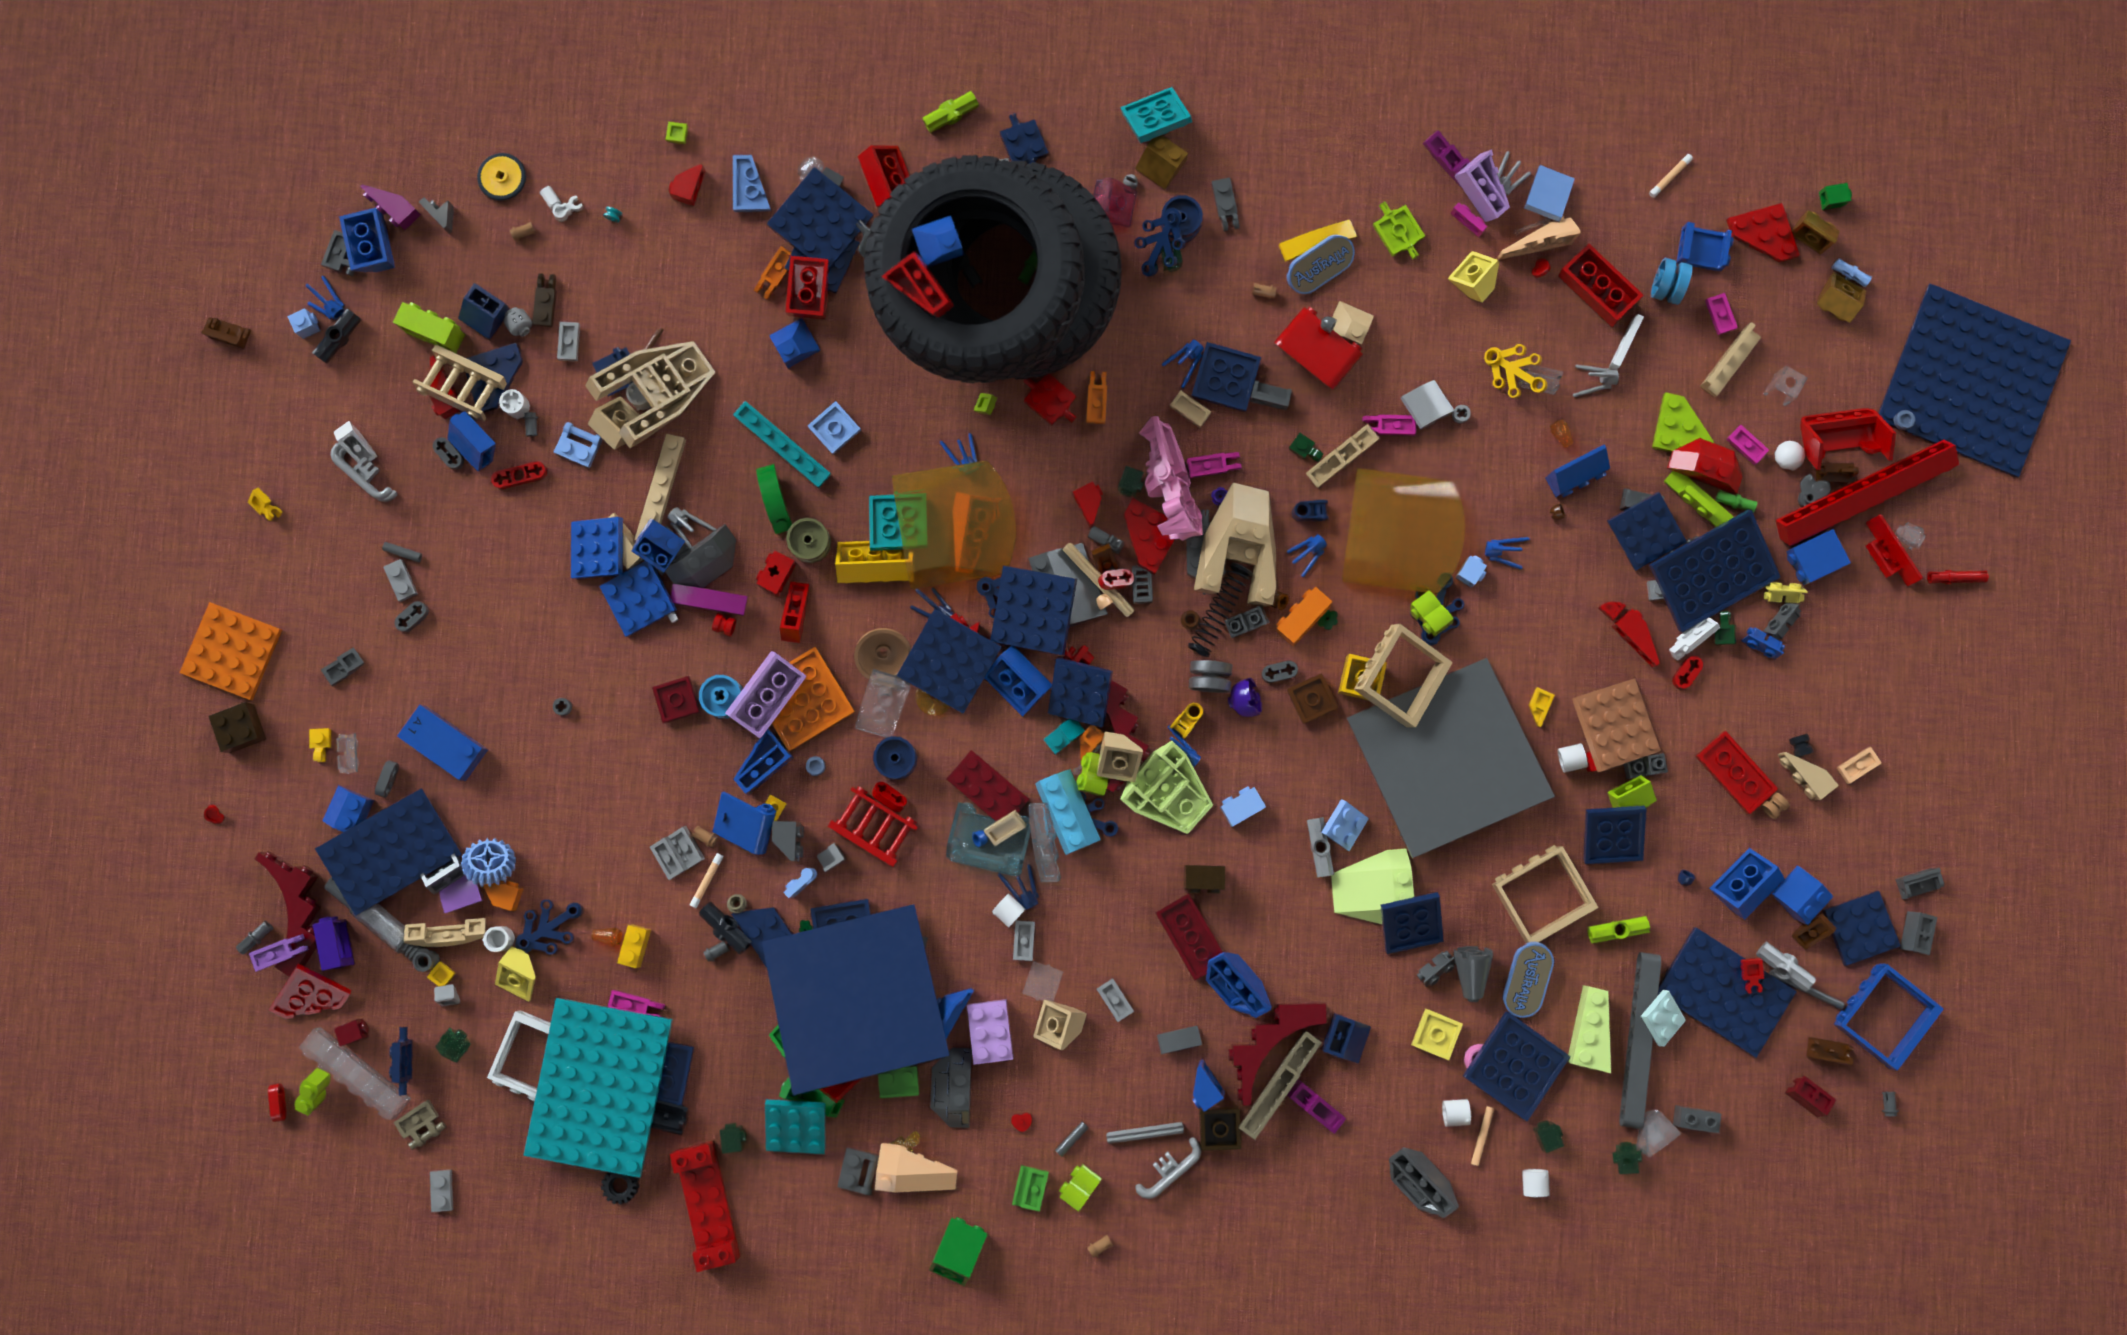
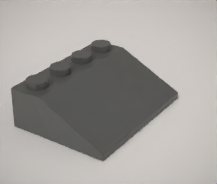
(1086, 593)

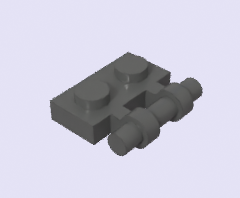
(336, 254)

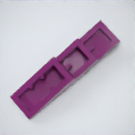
(1445, 154)
(708, 599)

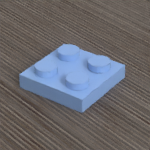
(834, 427)
(1345, 825)

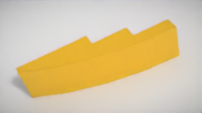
(1298, 245)

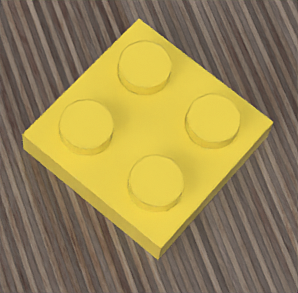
(1437, 1034)

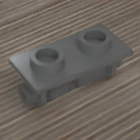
(1787, 614)
(1443, 965)

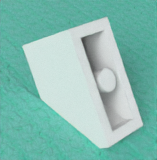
(354, 442)

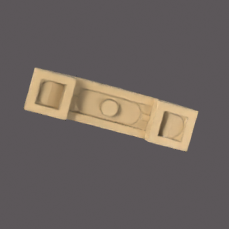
(444, 935)

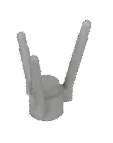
(1506, 180)
(1606, 376)
(680, 519)

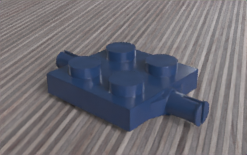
(1023, 141)
(401, 1055)

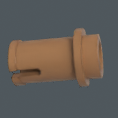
(522, 231)
(1266, 291)
(705, 836)
(1100, 1246)

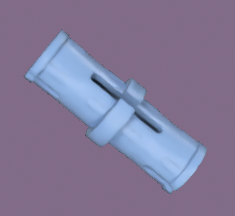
(1851, 272)

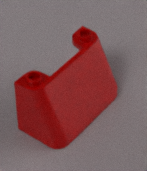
(1320, 352)

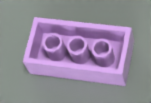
(765, 694)

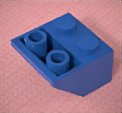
(657, 545)

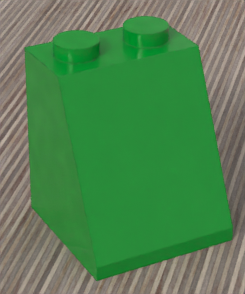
(958, 1251)

